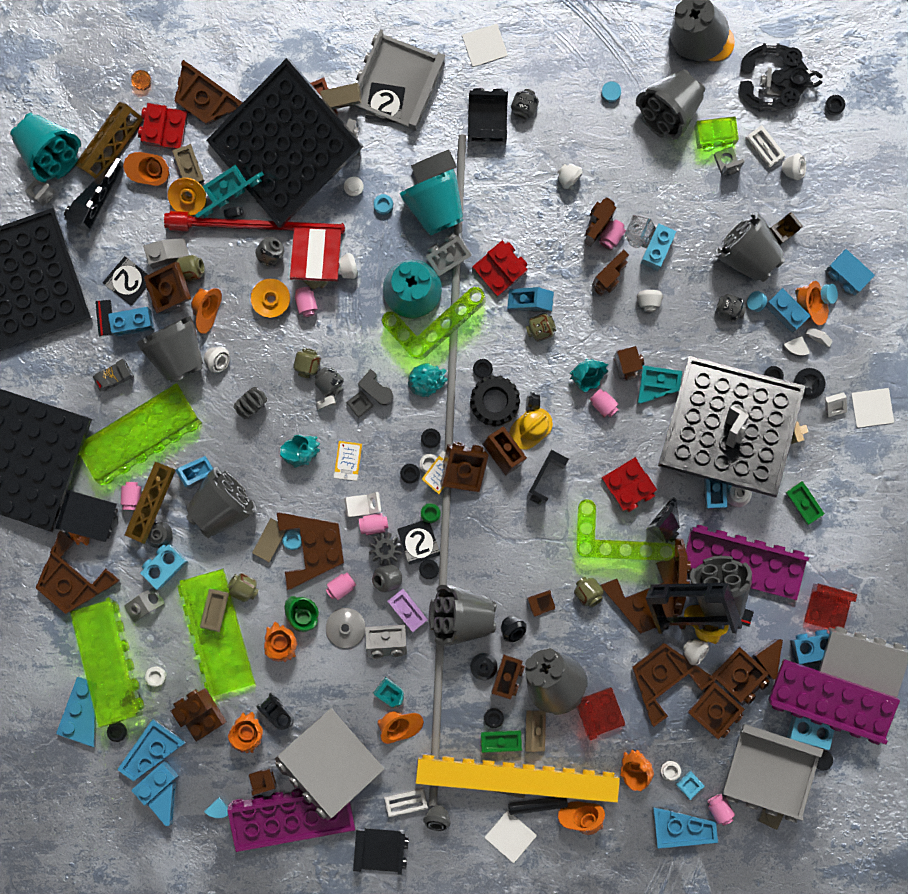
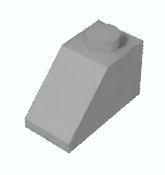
(165, 252)

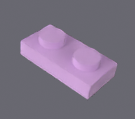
(407, 610)

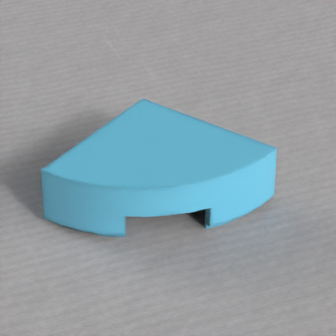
(217, 809)

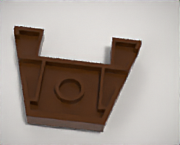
(320, 546)
(64, 584)
(635, 606)
(659, 673)

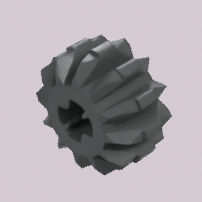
(250, 402)
(379, 545)

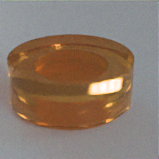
(141, 80)

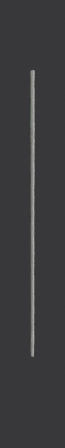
(446, 490)

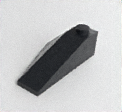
(89, 203)
(666, 522)

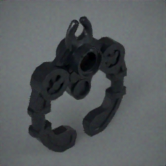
(784, 77)

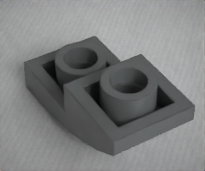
(433, 166)

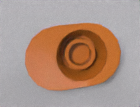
(146, 168)
(810, 300)
(205, 307)
(397, 726)
(582, 817)

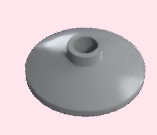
(353, 620)

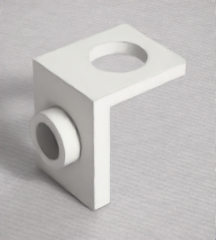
(362, 505)

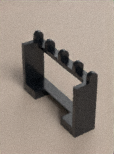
(712, 592)

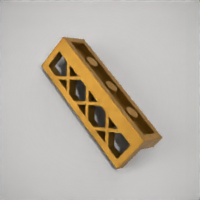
(103, 137)
(150, 502)

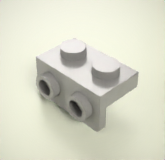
(738, 419)

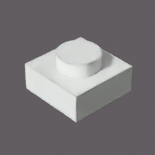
(836, 404)

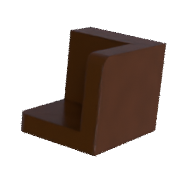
(541, 603)
(262, 781)

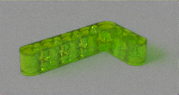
(435, 326)
(615, 545)

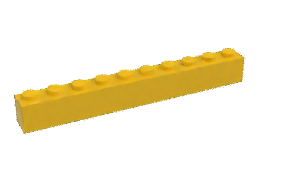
(517, 779)

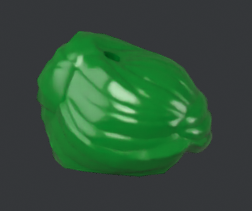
(305, 617)

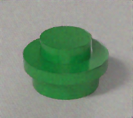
(430, 513)

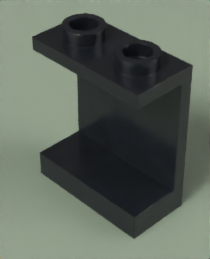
(487, 115)
(554, 458)
(86, 516)
(380, 850)

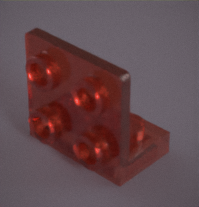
(828, 606)
(600, 713)

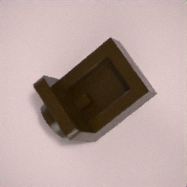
(786, 228)

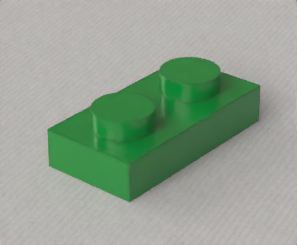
(804, 503)
(501, 741)

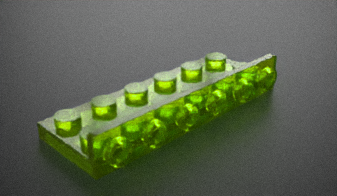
(139, 435)
(223, 652)
(107, 662)

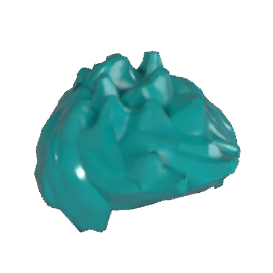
(588, 374)
(426, 379)
(299, 450)

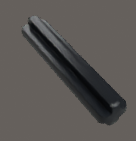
(537, 805)

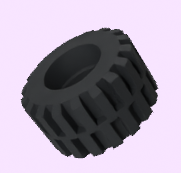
(495, 383)

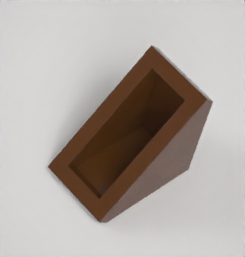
(769, 657)

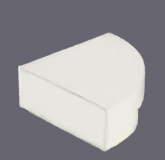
(819, 336)
(797, 347)
(327, 402)

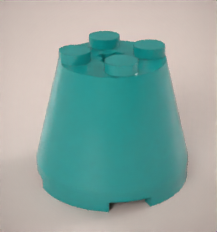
(45, 147)
(435, 202)
(414, 300)

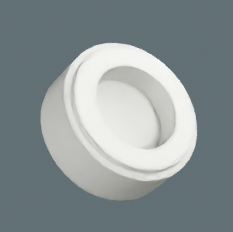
(155, 676)

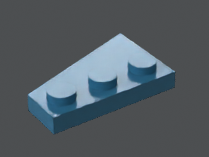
(79, 715)
(149, 750)
(679, 829)

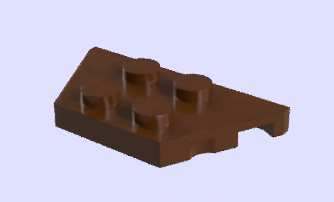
(203, 96)
(681, 568)

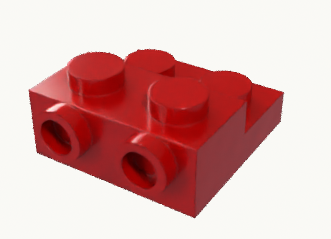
(162, 126)
(500, 268)
(629, 485)

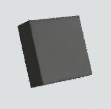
(360, 404)

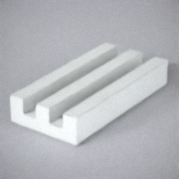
(760, 152)
(406, 802)

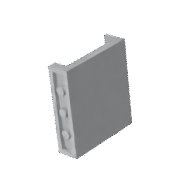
(403, 66)
(865, 660)
(328, 764)
(771, 773)

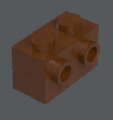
(628, 363)
(504, 450)
(507, 676)

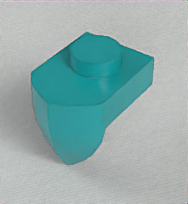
(390, 693)

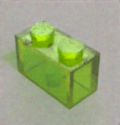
(716, 133)

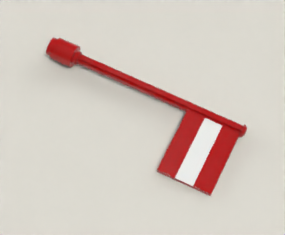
(313, 249)

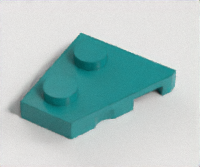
(657, 383)

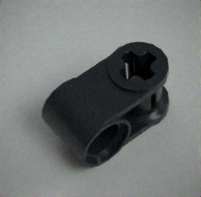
(274, 711)

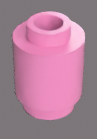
(612, 234)
(305, 302)
(604, 403)
(130, 495)
(373, 524)
(340, 586)
(721, 809)

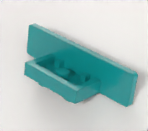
(224, 186)

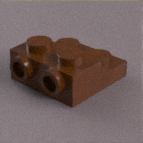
(600, 216)
(608, 277)
(167, 288)
(464, 467)
(742, 676)
(716, 711)
(198, 714)

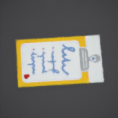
(347, 460)
(434, 474)

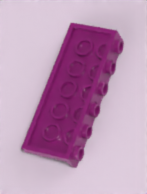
(772, 568)
(833, 702)
(282, 820)

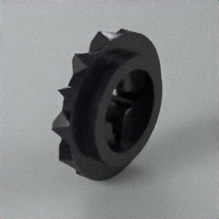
(811, 374)

